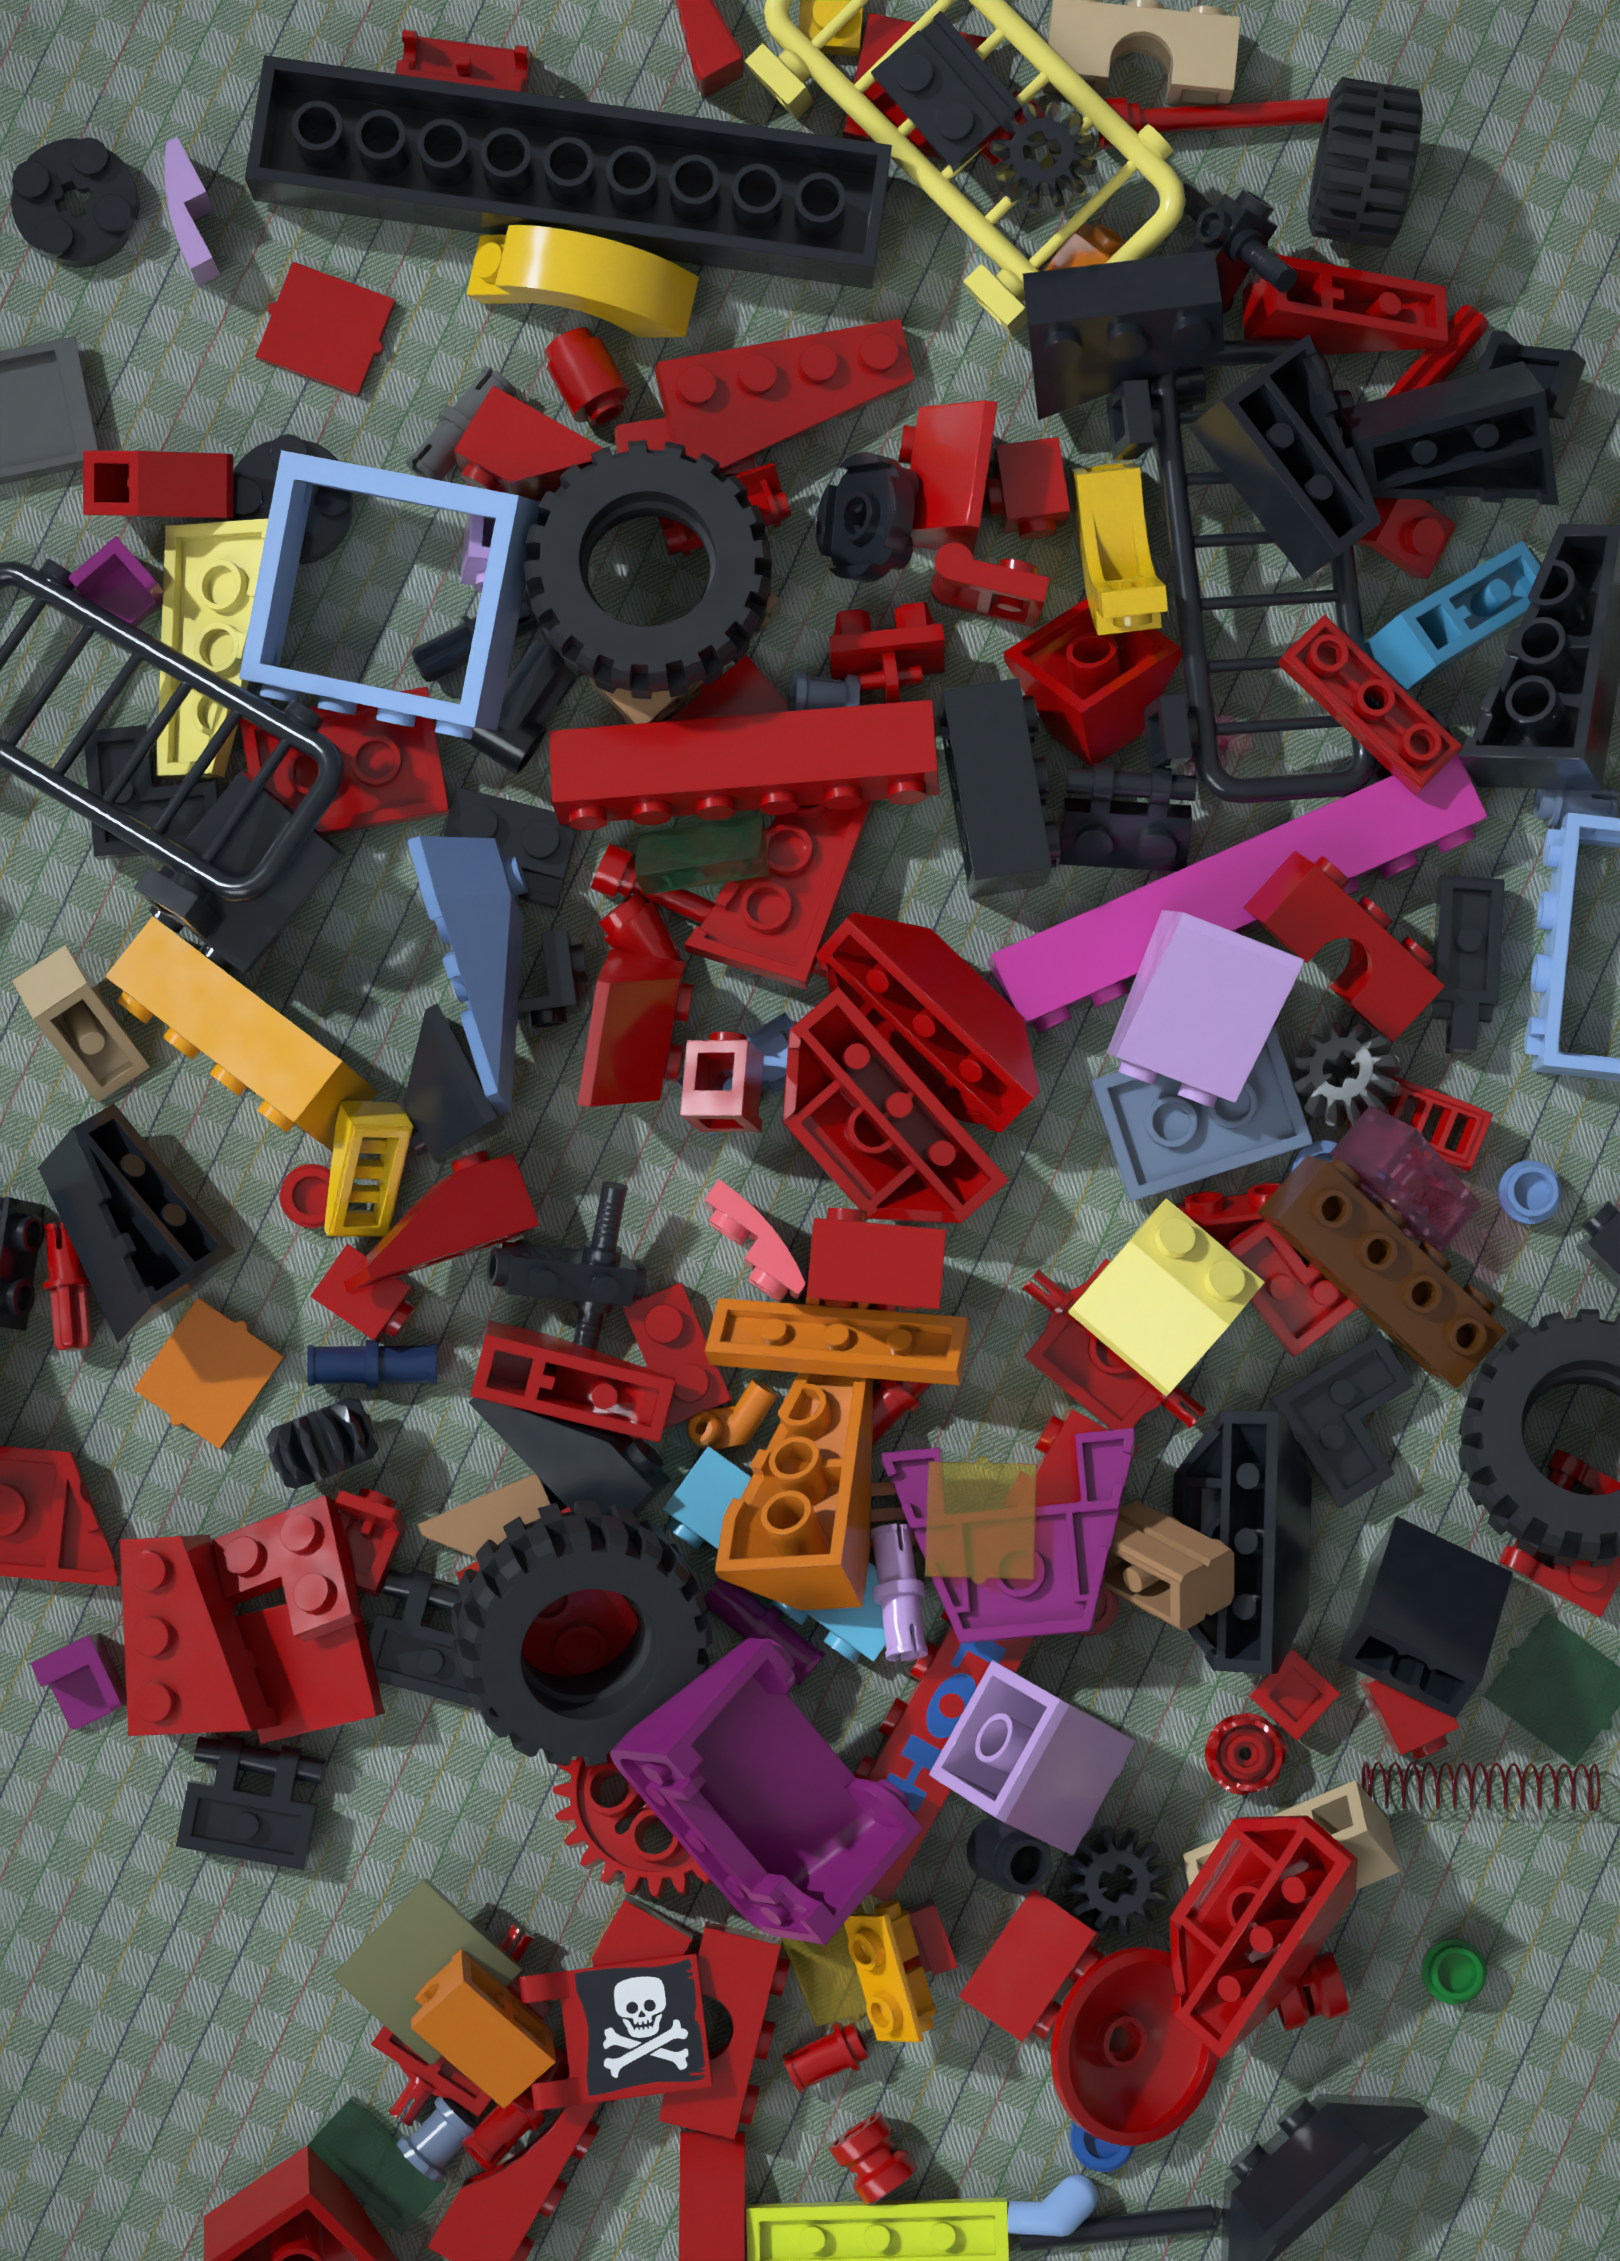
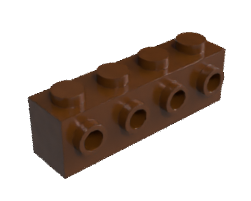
(1382, 1270)

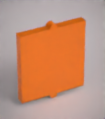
(209, 1373)

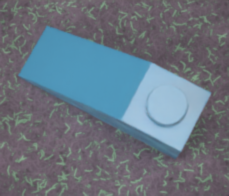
(1455, 618)

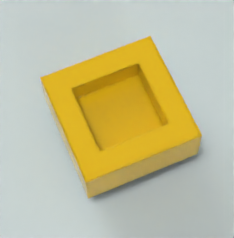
(818, 13)

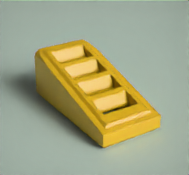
(366, 1129)

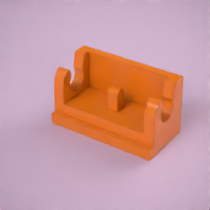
(483, 2029)

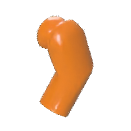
(733, 1424)

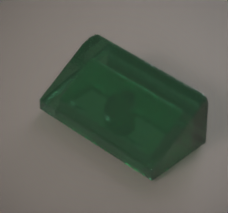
(702, 854)

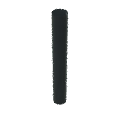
(1128, 2227)

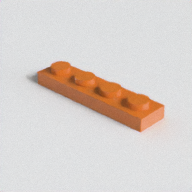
(838, 1341)

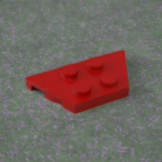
(50, 1520)

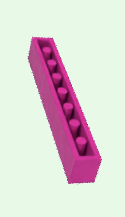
(1358, 834)

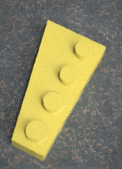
(207, 617)

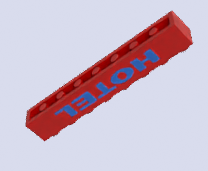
(953, 1670)

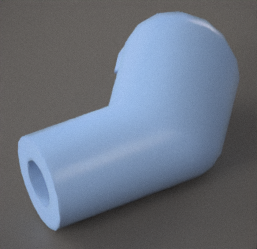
(1058, 2213)

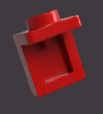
(1409, 534)
(371, 1536)

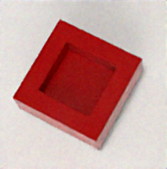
(1294, 1695)

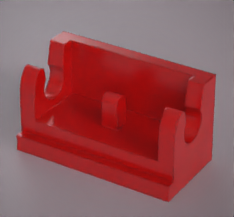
(465, 62)

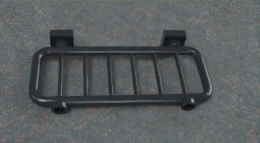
(1168, 727)
(194, 875)

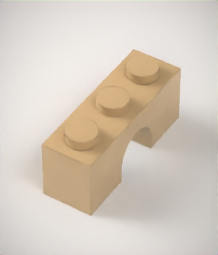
(1192, 46)

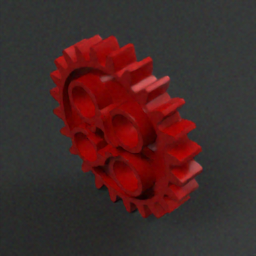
(624, 1851)

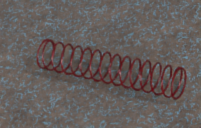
(1488, 1783)

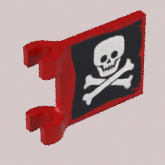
(626, 2030)

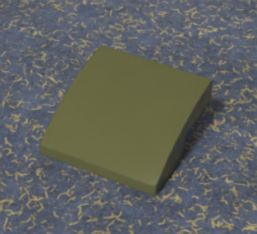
(409, 1952)

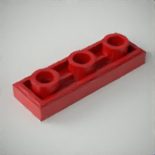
(1398, 733)

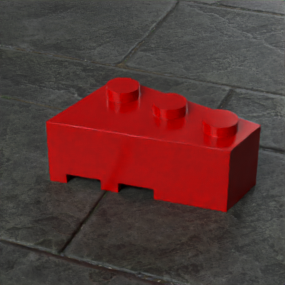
(873, 1263)
(184, 1643)

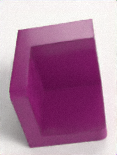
(118, 583)
(82, 1680)

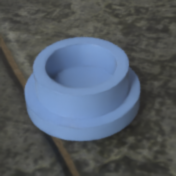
(1529, 1192)

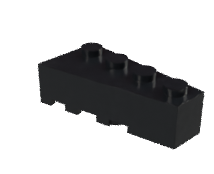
(1559, 684)

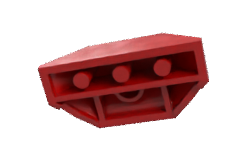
(935, 1016)
(878, 1122)
(1255, 1923)

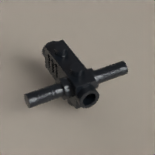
(1239, 236)
(588, 1276)

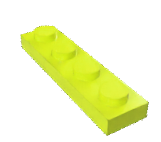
(879, 2230)

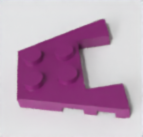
(1070, 1547)

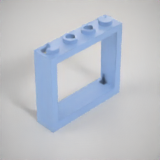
(496, 613)
(1550, 968)

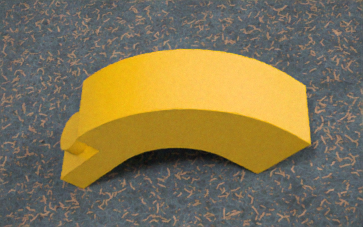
(585, 275)
(1115, 549)

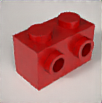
(1032, 1969)

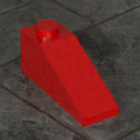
(1347, 310)
(455, 1217)
(571, 1382)

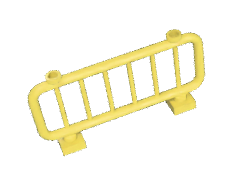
(1004, 293)

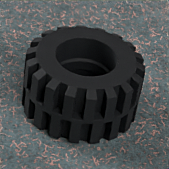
(1365, 162)

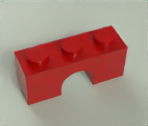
(1383, 978)
(740, 1973)

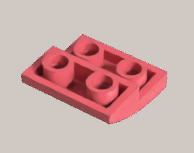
(769, 1258)

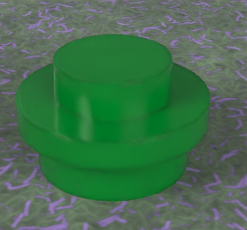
(1453, 1971)

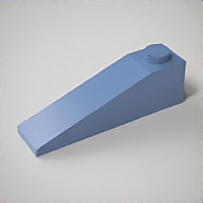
(477, 909)

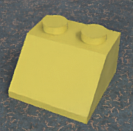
(1166, 1297)

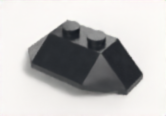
(1255, 1496)
(1307, 2168)

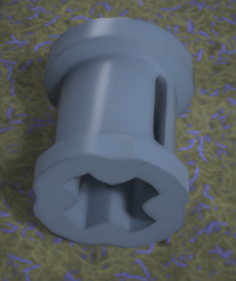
(821, 693)
(438, 2139)

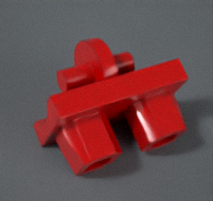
(887, 656)

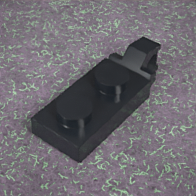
(1467, 956)

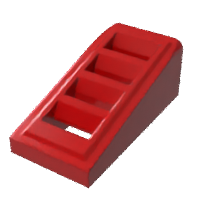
(710, 46)
(1476, 1121)

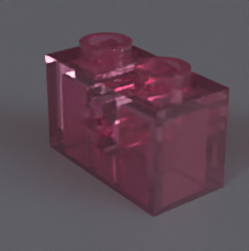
(1407, 1176)

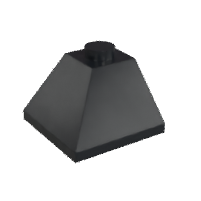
(446, 1094)

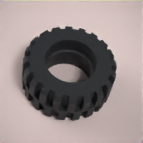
(631, 487)
(1494, 1446)
(552, 1559)

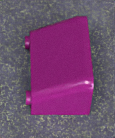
(765, 1796)

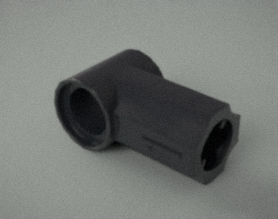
(527, 705)

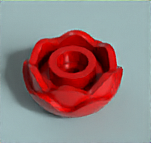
(1266, 1756)

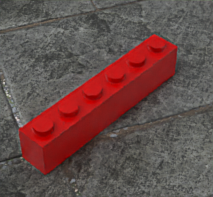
(744, 764)

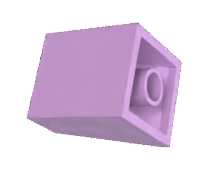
(1201, 1007)
(1031, 1758)

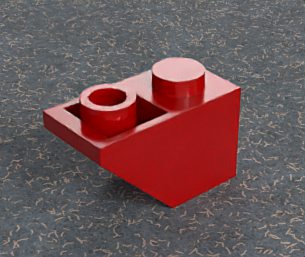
(157, 484)

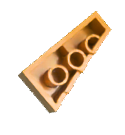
(238, 1031)

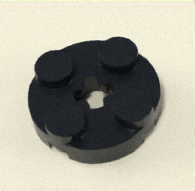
(42, 185)
(253, 491)
(883, 493)

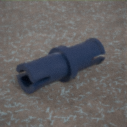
(372, 1365)

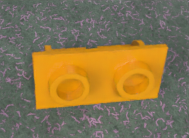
(895, 1999)

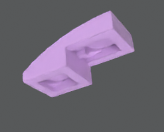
(187, 202)

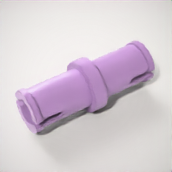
(898, 1592)

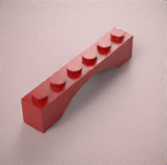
(498, 2206)

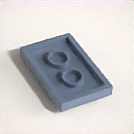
(1174, 1141)

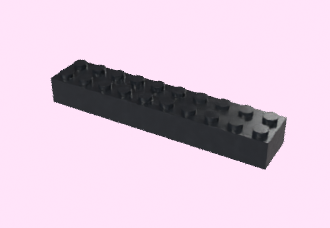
(598, 169)

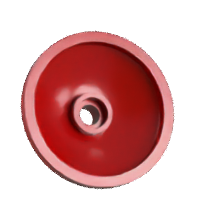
(1151, 2069)

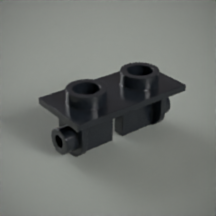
(19, 1245)

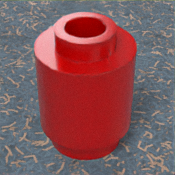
(586, 377)

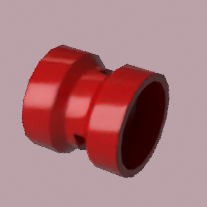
(1324, 1994)
(870, 2154)

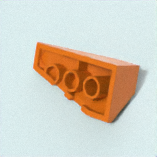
(808, 1506)

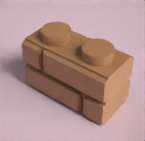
(1168, 1567)

